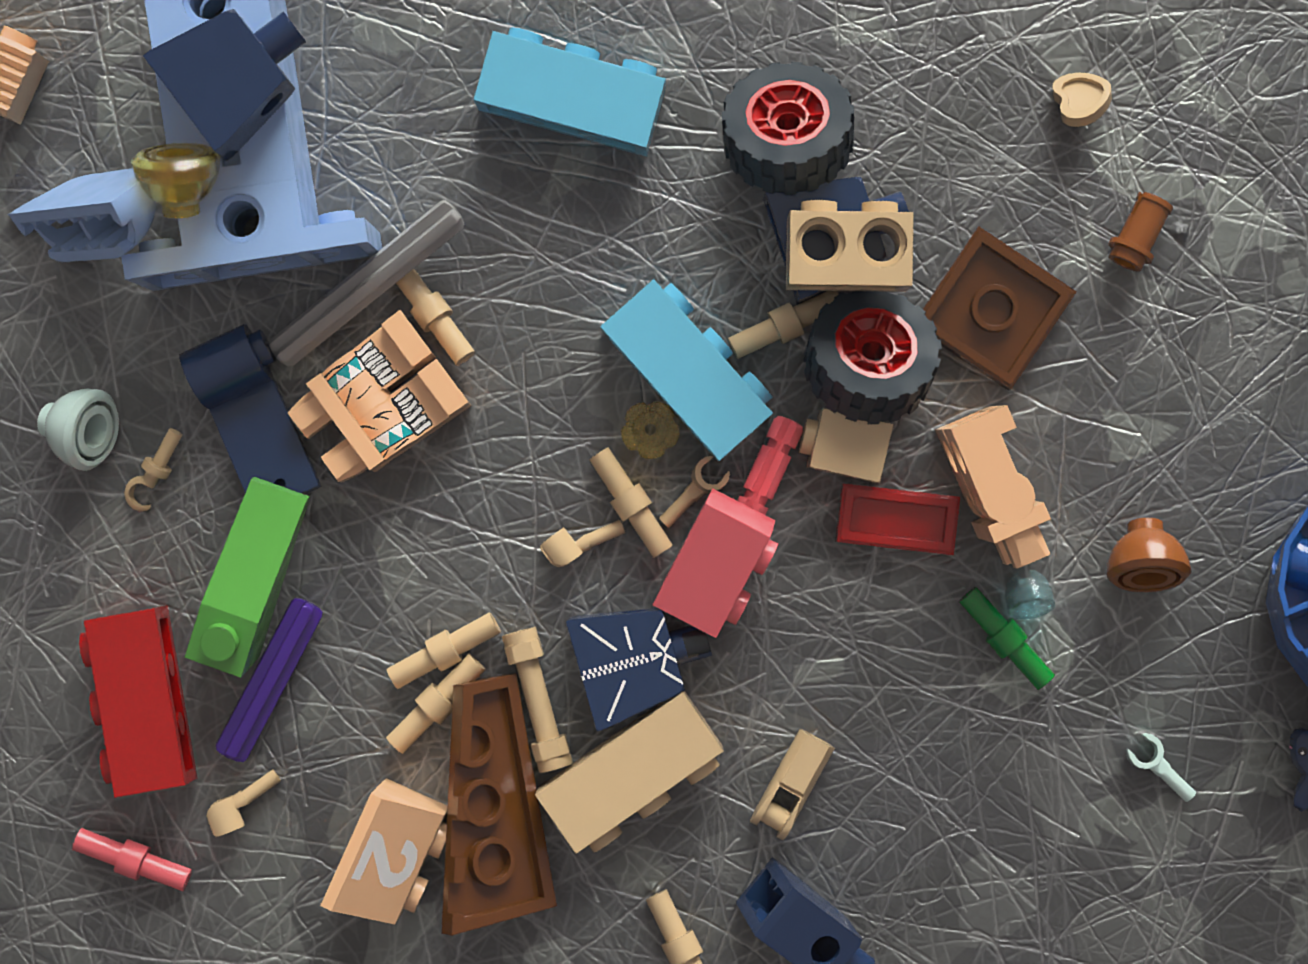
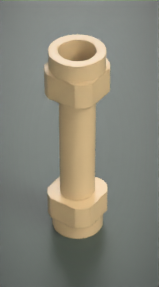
(550, 749)

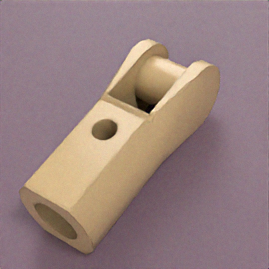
(797, 775)

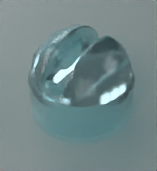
(1029, 596)

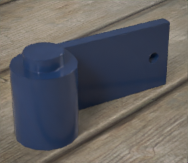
(239, 389)

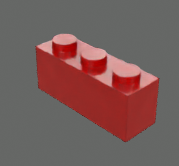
(138, 701)

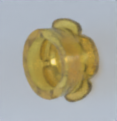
(650, 445)

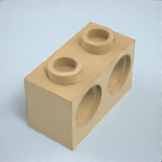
(850, 265)

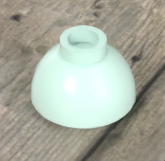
(80, 427)

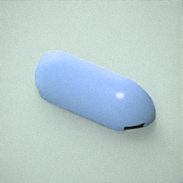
(106, 212)

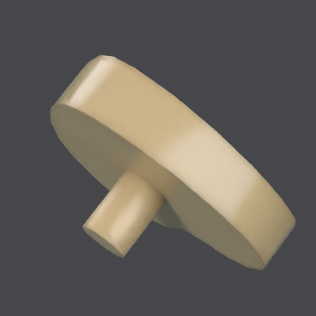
(1081, 98)

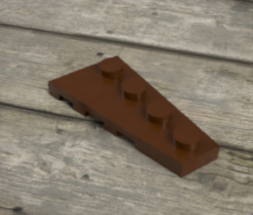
(494, 821)

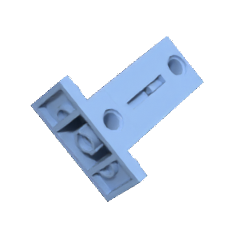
(263, 179)

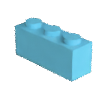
(570, 91)
(688, 368)

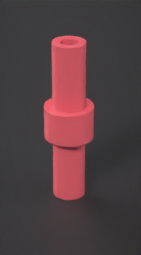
(132, 859)

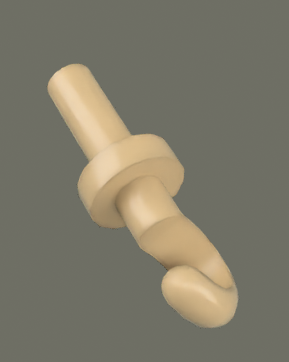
(154, 468)

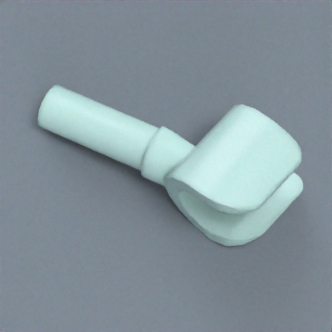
(1162, 768)

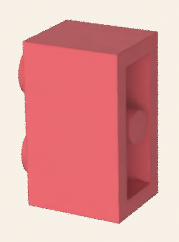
(716, 563)

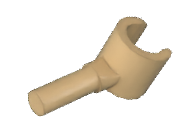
(692, 493)
(562, 549)
(225, 814)

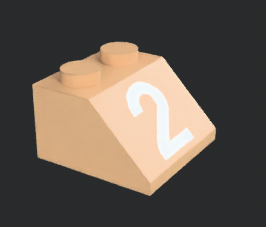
(387, 854)

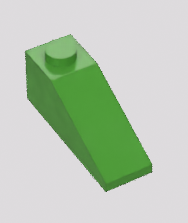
(247, 579)

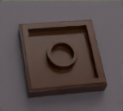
(996, 308)

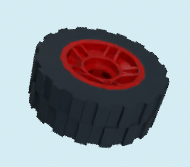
(788, 128)
(865, 328)

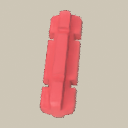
(771, 463)

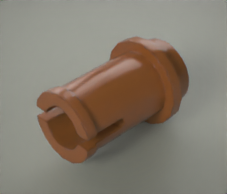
(1140, 232)

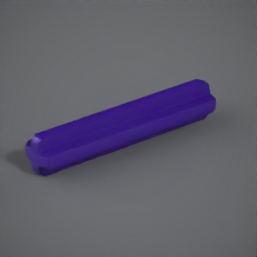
(269, 680)

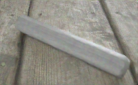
(366, 283)

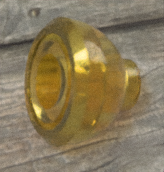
(177, 176)

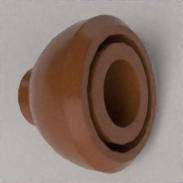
(1147, 558)

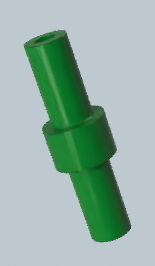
(1006, 638)

